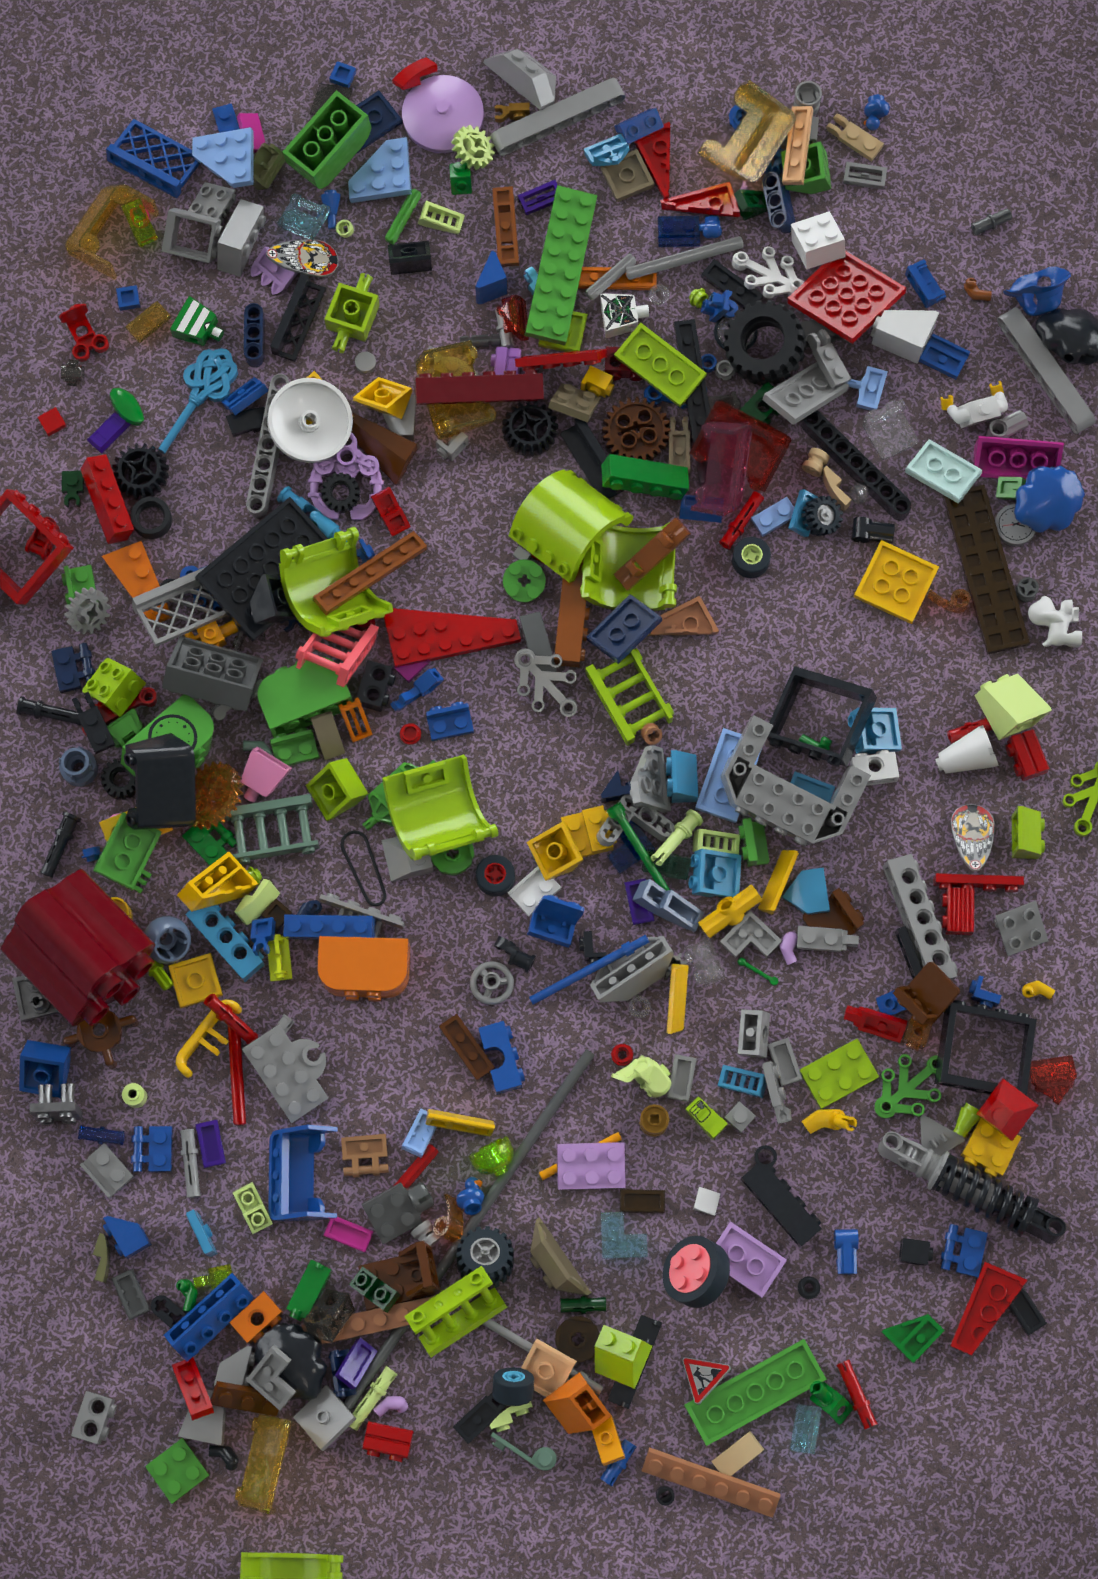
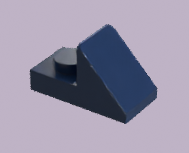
(614, 790)

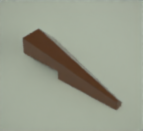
(386, 446)

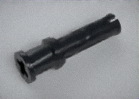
(40, 709)
(63, 835)

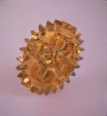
(223, 789)

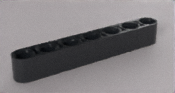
(858, 474)

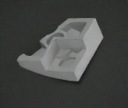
(406, 426)

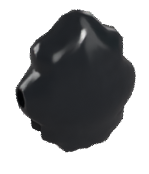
(1070, 335)
(306, 1366)

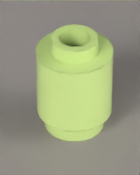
(140, 1098)

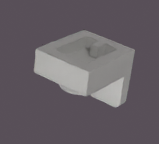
(456, 445)

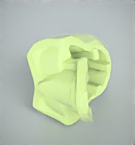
(648, 1074)

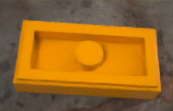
(608, 1442)

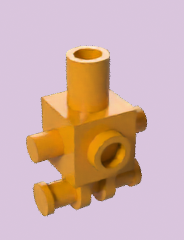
(213, 633)

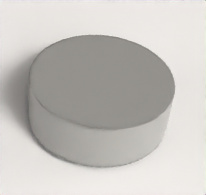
(365, 362)

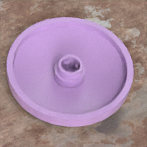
(439, 110)

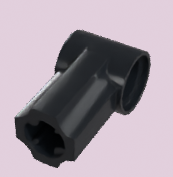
(866, 530)

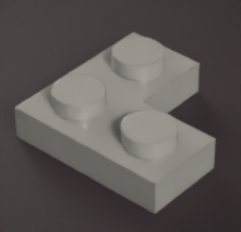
(751, 931)
(267, 1381)

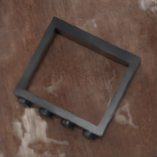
(802, 676)
(946, 1039)

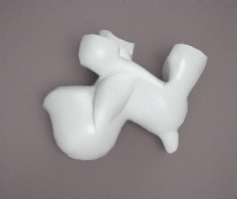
(1044, 613)

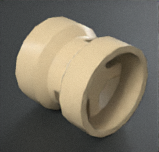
(815, 462)

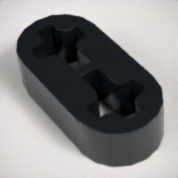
(165, 1317)

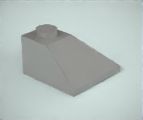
(400, 864)

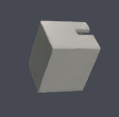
(521, 554)

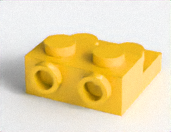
(584, 829)
(989, 1149)

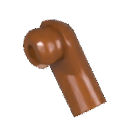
(974, 292)

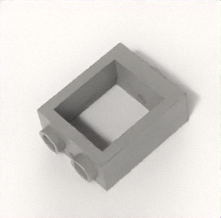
(171, 233)

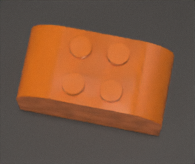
(364, 966)

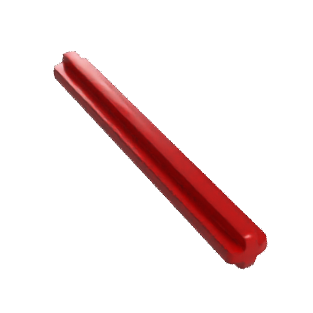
(237, 1082)

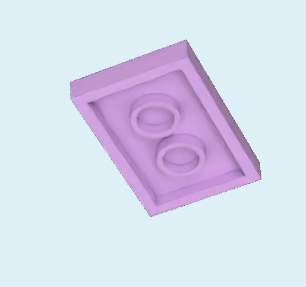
(591, 1165)
(750, 1260)

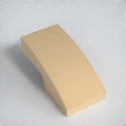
(832, 484)
(738, 1454)

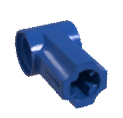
(846, 1247)

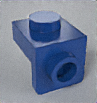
(984, 997)

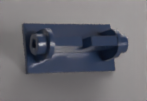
(336, 1358)

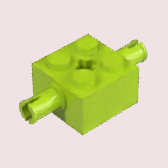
(352, 312)

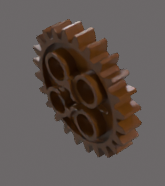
(631, 412)

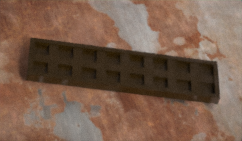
(986, 571)

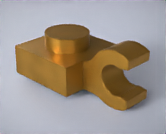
(514, 111)

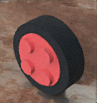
(696, 1271)

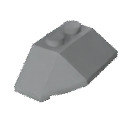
(525, 76)
(634, 973)

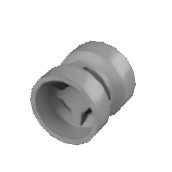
(423, 1230)

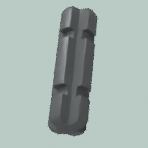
(483, 340)

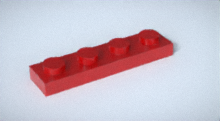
(987, 882)

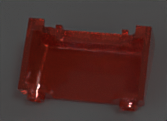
(765, 450)

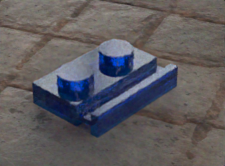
(678, 231)

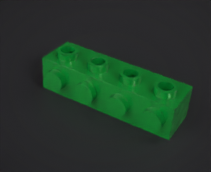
(645, 477)

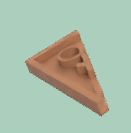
(687, 619)

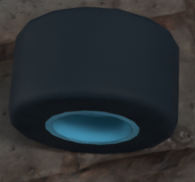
(513, 1386)

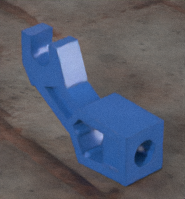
(422, 686)

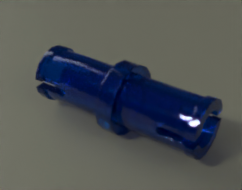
(101, 1135)

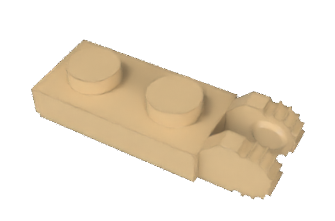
(855, 137)

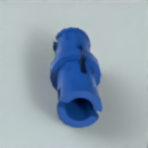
(614, 1469)

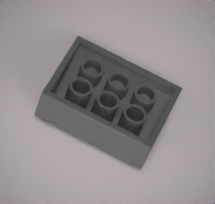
(212, 673)

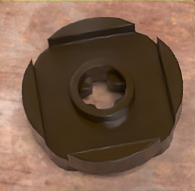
(569, 1328)

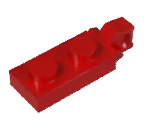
(876, 1023)

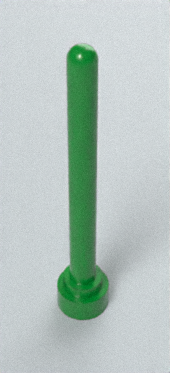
(617, 813)

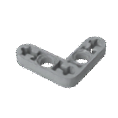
(636, 818)

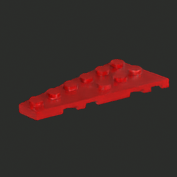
(435, 635)

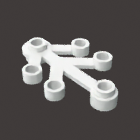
(770, 275)

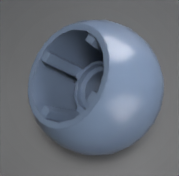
(175, 945)

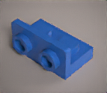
(640, 125)
(449, 721)

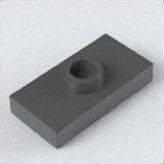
(131, 1294)

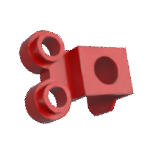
(76, 317)

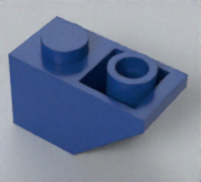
(128, 1235)

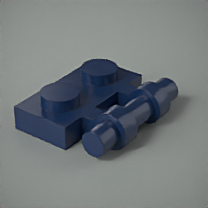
(66, 667)

